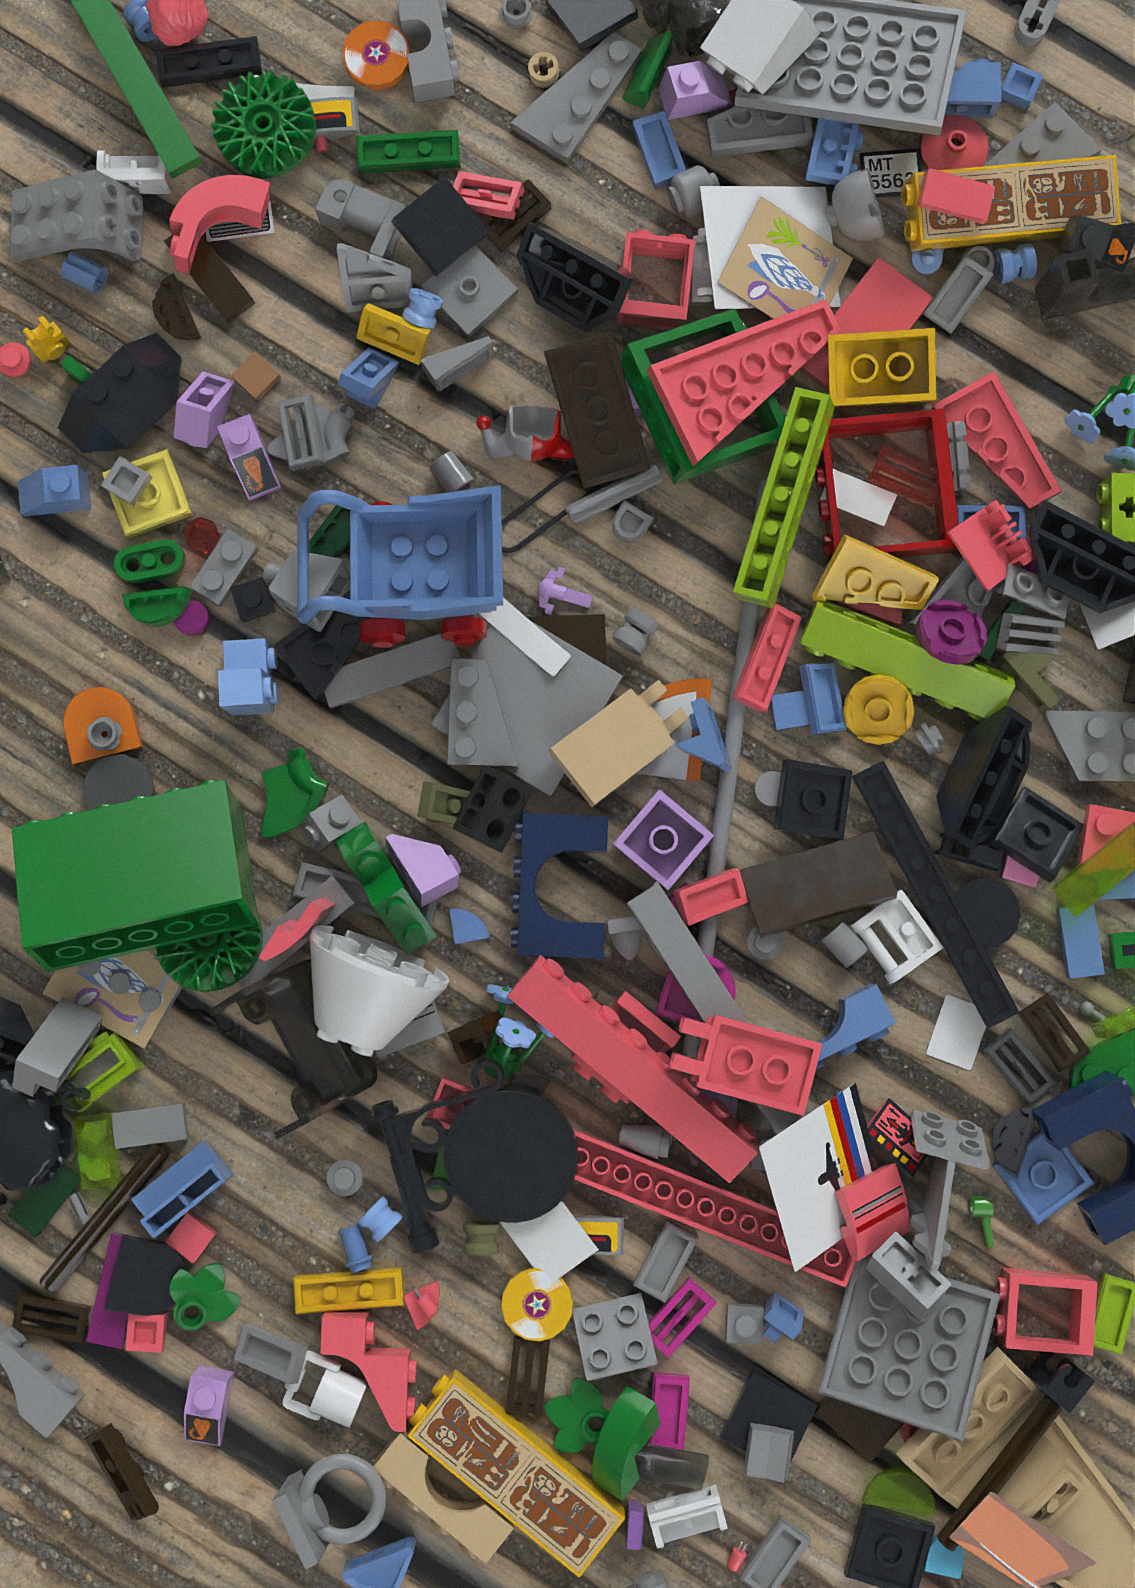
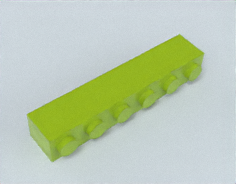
(894, 653)

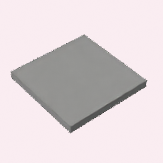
(538, 705)
(906, 1365)

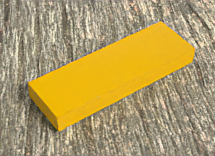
(348, 1290)

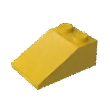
(883, 368)

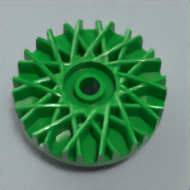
(264, 125)
(212, 964)

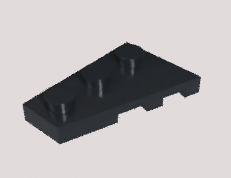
(320, 655)

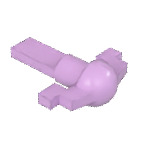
(548, 588)

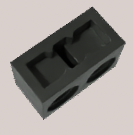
(492, 809)

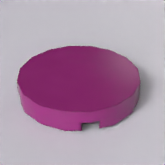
(951, 632)

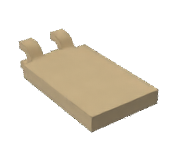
(616, 743)

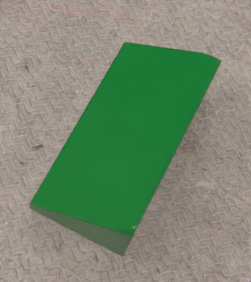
(648, 70)

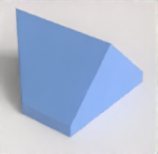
(380, 1567)

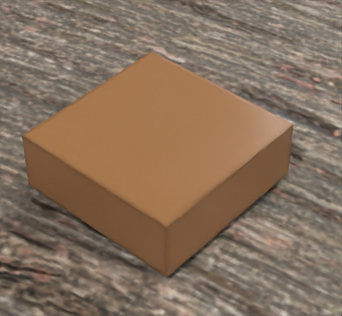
(256, 376)

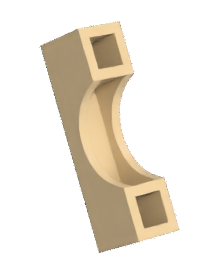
(472, 1522)

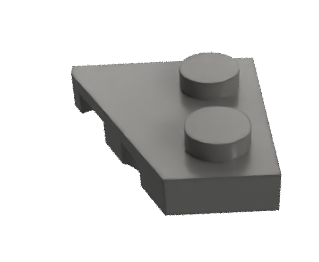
(372, 280)

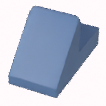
(368, 377)
(709, 745)

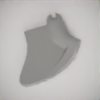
(333, 432)

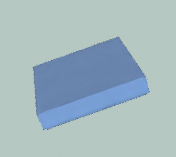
(1046, 1179)

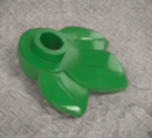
(205, 1293)
(573, 1415)

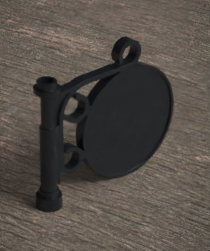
(503, 1155)

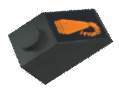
(1108, 243)

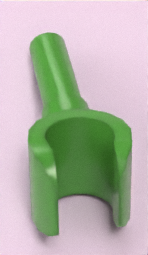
(981, 1207)

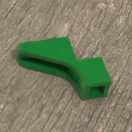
(385, 888)

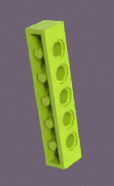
(784, 497)

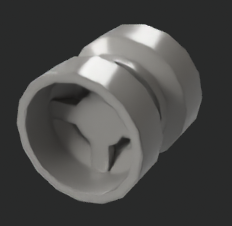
(635, 631)

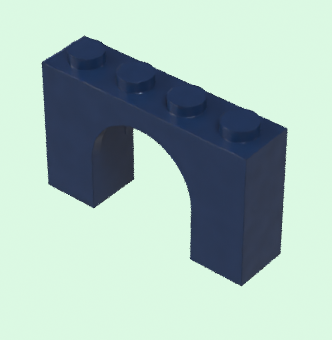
(541, 839)
(1088, 1108)

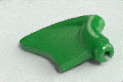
(291, 794)

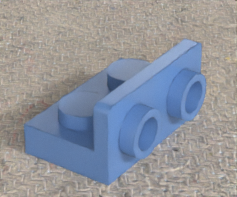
(833, 151)

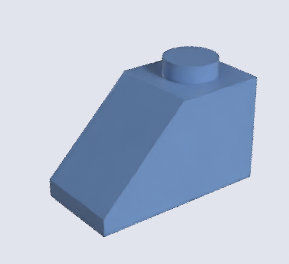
(975, 89)
(54, 491)

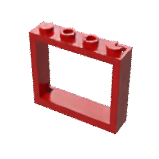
(939, 457)

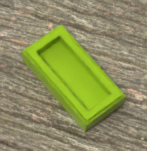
(1113, 1312)

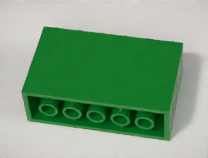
(133, 876)

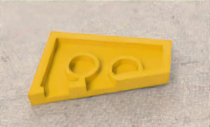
(872, 576)

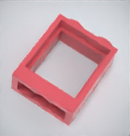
(657, 314)
(1081, 1311)

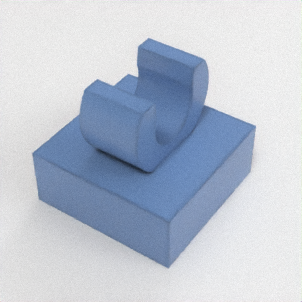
(781, 1318)

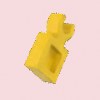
(46, 340)

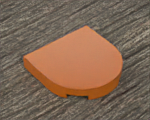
(86, 709)

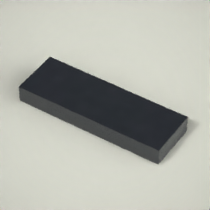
(208, 61)

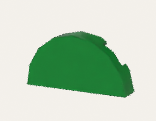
(157, 606)

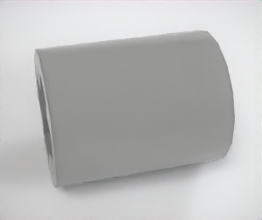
(451, 473)
(844, 944)

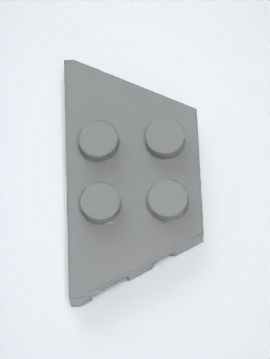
(1096, 744)

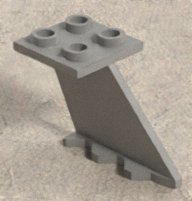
(948, 1143)

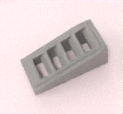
(456, 362)

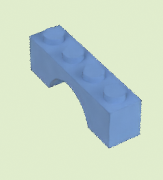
(860, 1016)

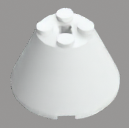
(367, 988)

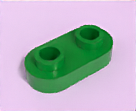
(151, 561)

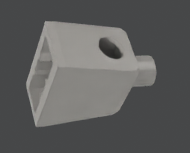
(326, 578)

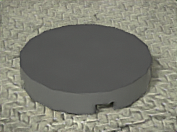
(116, 781)

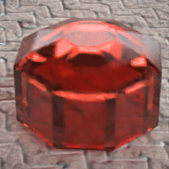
(202, 535)

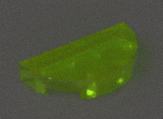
(899, 1490)

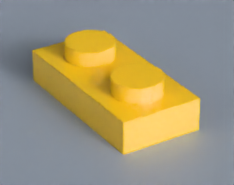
(393, 334)

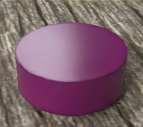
(193, 620)

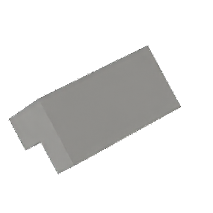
(55, 1047)

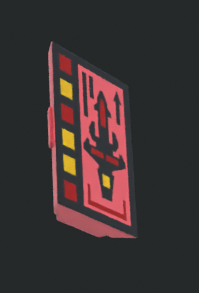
(893, 1133)

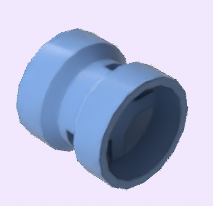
(1015, 263)

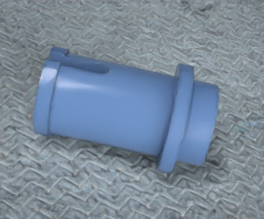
(355, 1248)

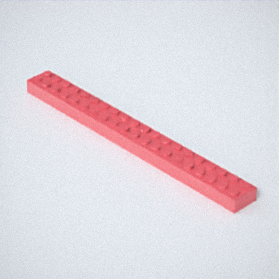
(678, 1196)

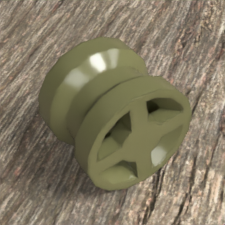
(481, 1238)

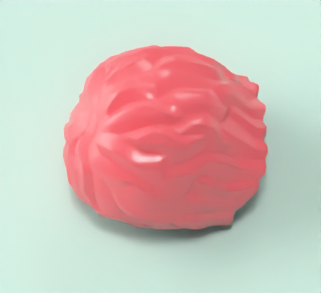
(177, 20)

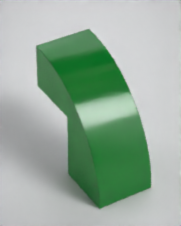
(620, 1440)

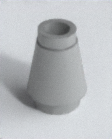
(647, 1140)

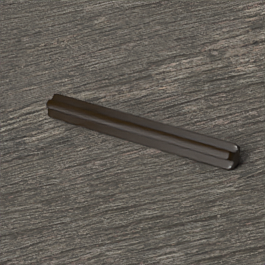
(103, 1217)
(1004, 1465)

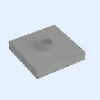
(471, 291)

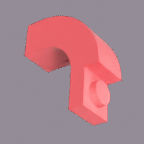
(213, 202)

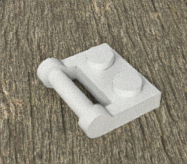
(905, 929)

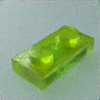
(97, 1151)

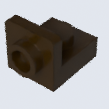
(468, 1037)

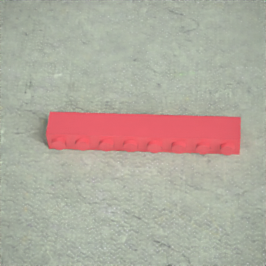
(635, 1068)

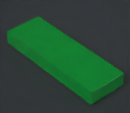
(408, 151)

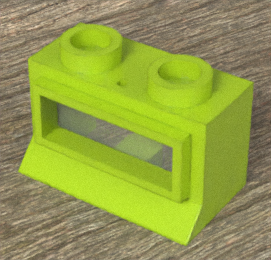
(104, 1067)

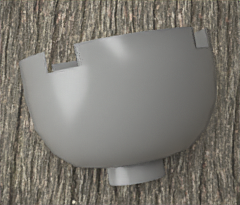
(856, 208)

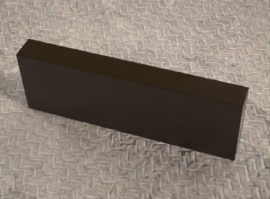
(218, 281)

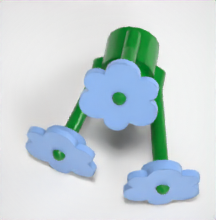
(1122, 411)
(513, 1035)

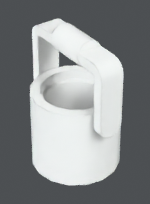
(335, 1397)

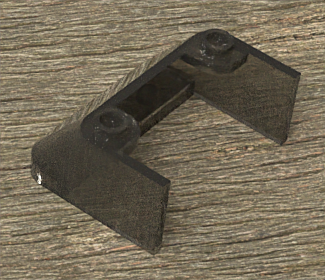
(329, 1069)

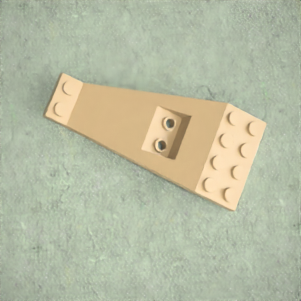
(1052, 1485)

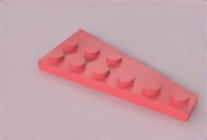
(727, 379)

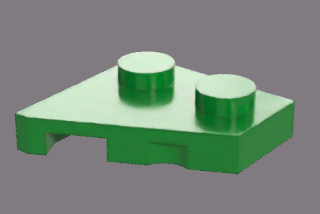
(1113, 1055)

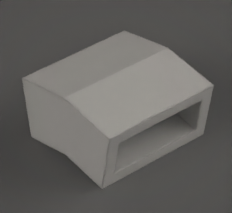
(768, 1452)

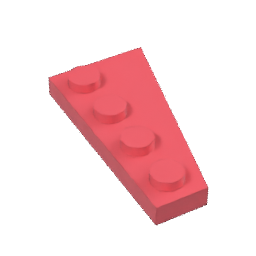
(1001, 439)

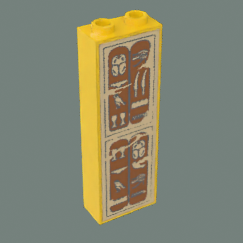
(1026, 205)
(516, 1472)

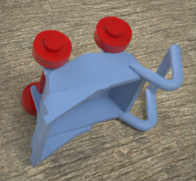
(413, 563)

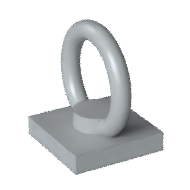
(307, 1516)

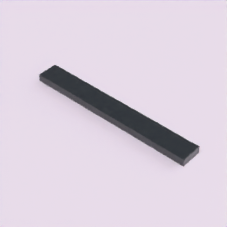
(935, 895)

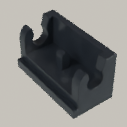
(1064, 1384)

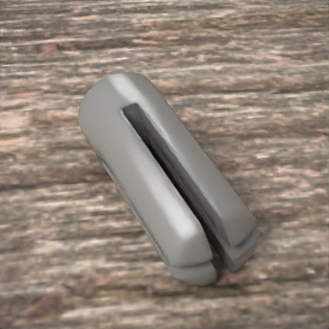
(79, 1207)

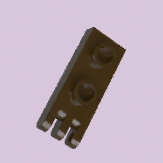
(122, 1472)

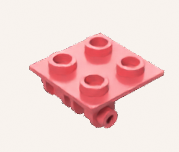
(990, 544)

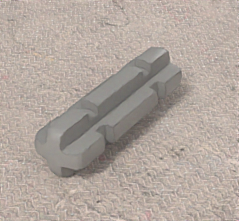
(959, 454)

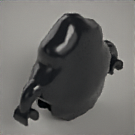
(34, 1133)

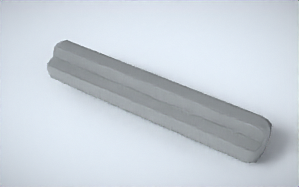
(613, 494)

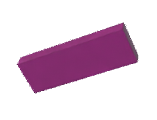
(108, 1326)

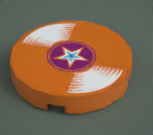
(376, 55)

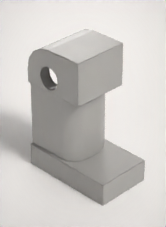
(356, 207)

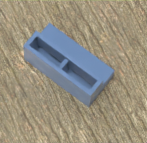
(181, 1188)

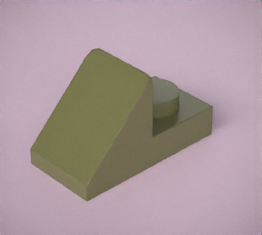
(1024, 668)
(441, 803)

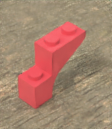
(385, 1369)

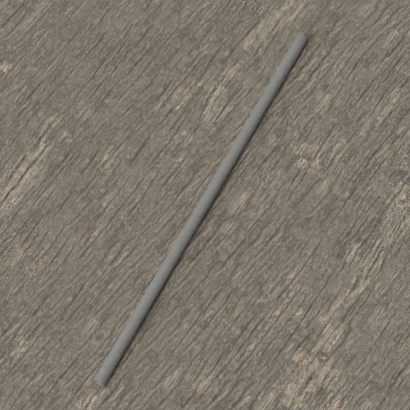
(727, 780)

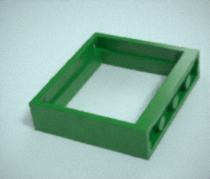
(634, 366)

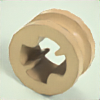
(534, 66)

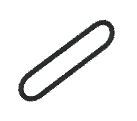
(531, 501)

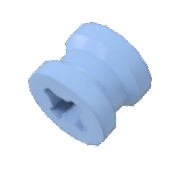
(422, 308)
(380, 1219)

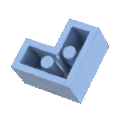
(247, 677)

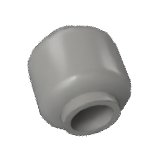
(685, 190)

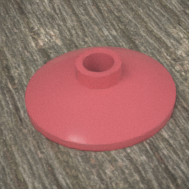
(942, 154)

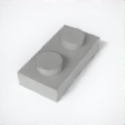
(224, 567)

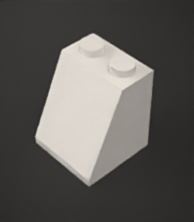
(759, 41)

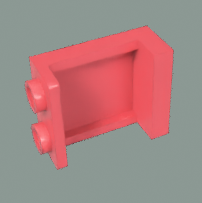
(636, 1016)

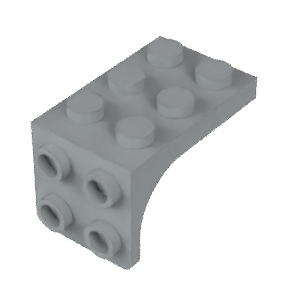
(76, 214)

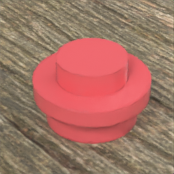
(14, 359)

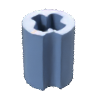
(84, 272)

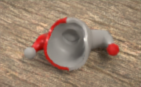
(529, 434)

